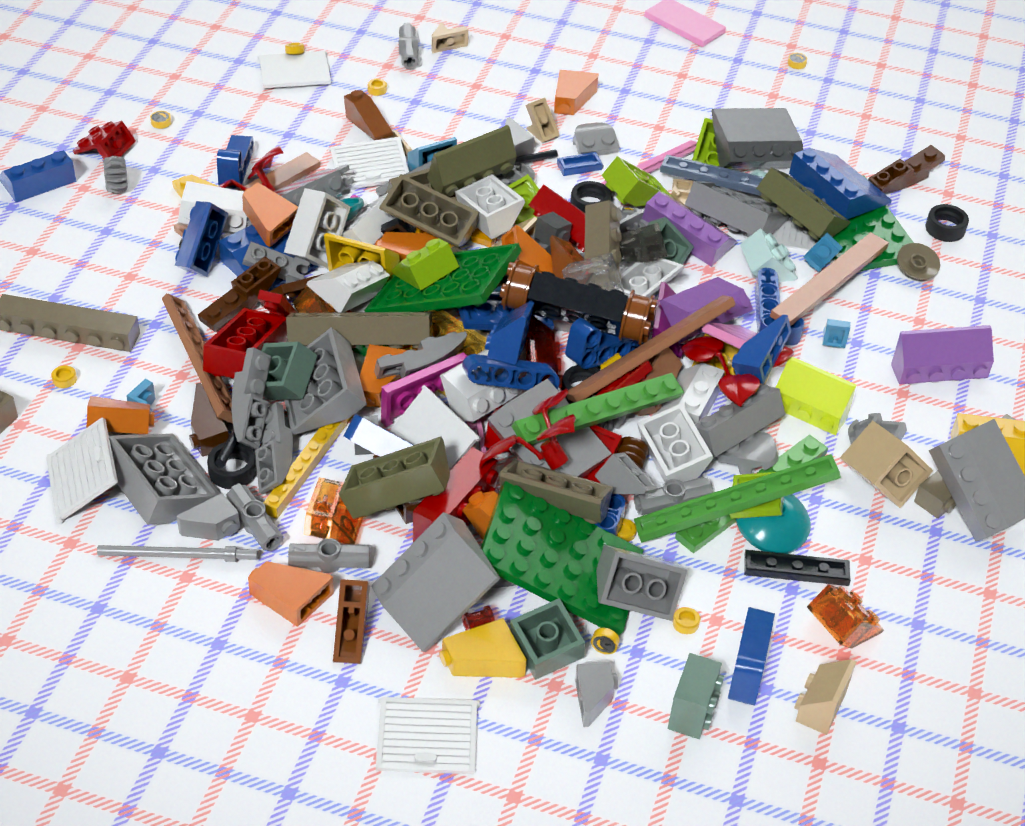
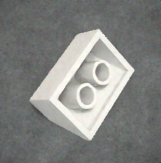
(224, 198)
(495, 202)
(315, 216)
(367, 223)
(647, 277)
(350, 284)
(699, 389)
(470, 399)
(675, 444)

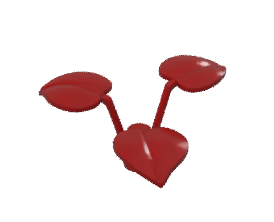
(262, 163)
(734, 387)
(550, 449)

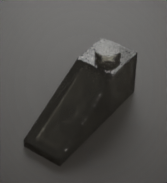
(643, 244)

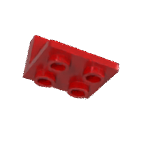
(109, 140)

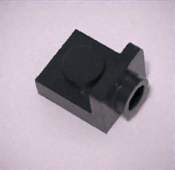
(397, 225)

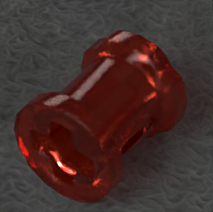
(478, 618)

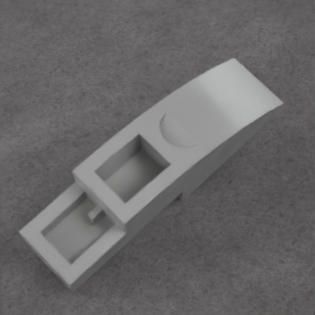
(430, 352)
(248, 404)
(276, 450)

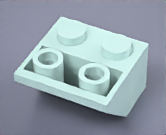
(764, 252)

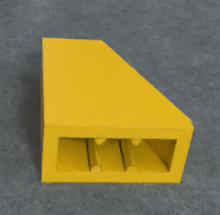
(484, 652)

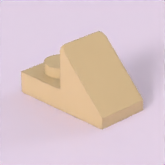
(448, 39)
(543, 123)

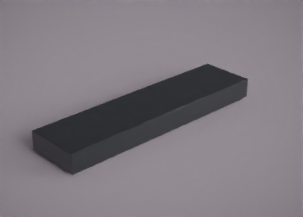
(797, 567)

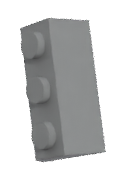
(639, 582)

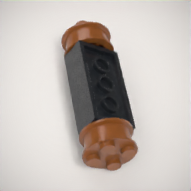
(569, 300)

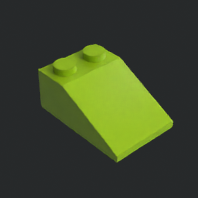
(706, 145)
(631, 183)
(426, 265)

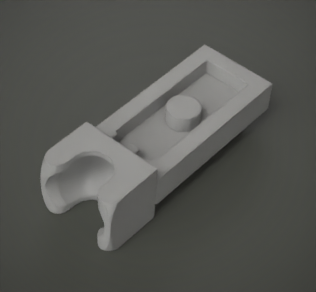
(289, 265)

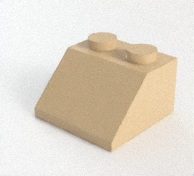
(824, 695)

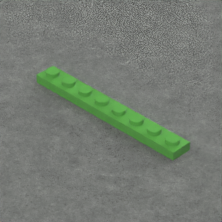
(603, 407)
(737, 498)
(699, 535)

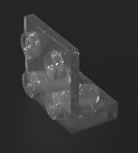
(595, 270)

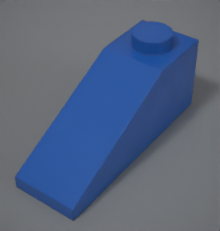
(762, 350)

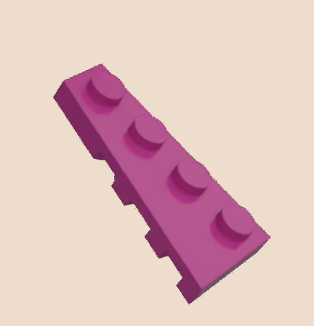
(401, 393)

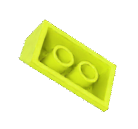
(815, 395)

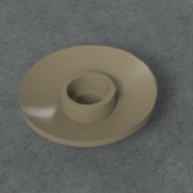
(918, 261)

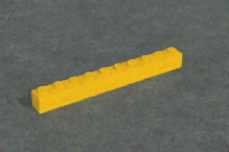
(303, 467)

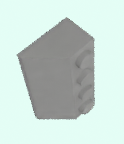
(737, 423)

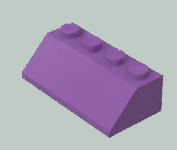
(708, 240)
(690, 300)
(943, 354)

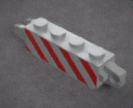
(324, 180)

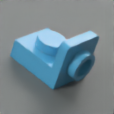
(822, 252)
(836, 333)
(142, 393)

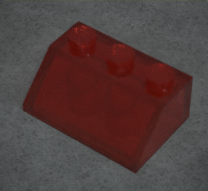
(542, 347)

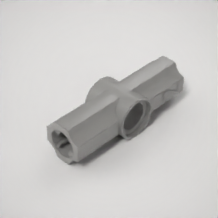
(408, 46)
(671, 494)
(255, 517)
(329, 555)

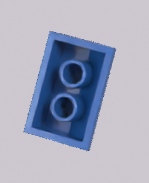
(38, 176)
(201, 238)
(509, 336)

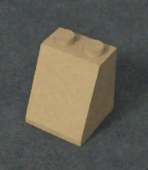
(886, 463)

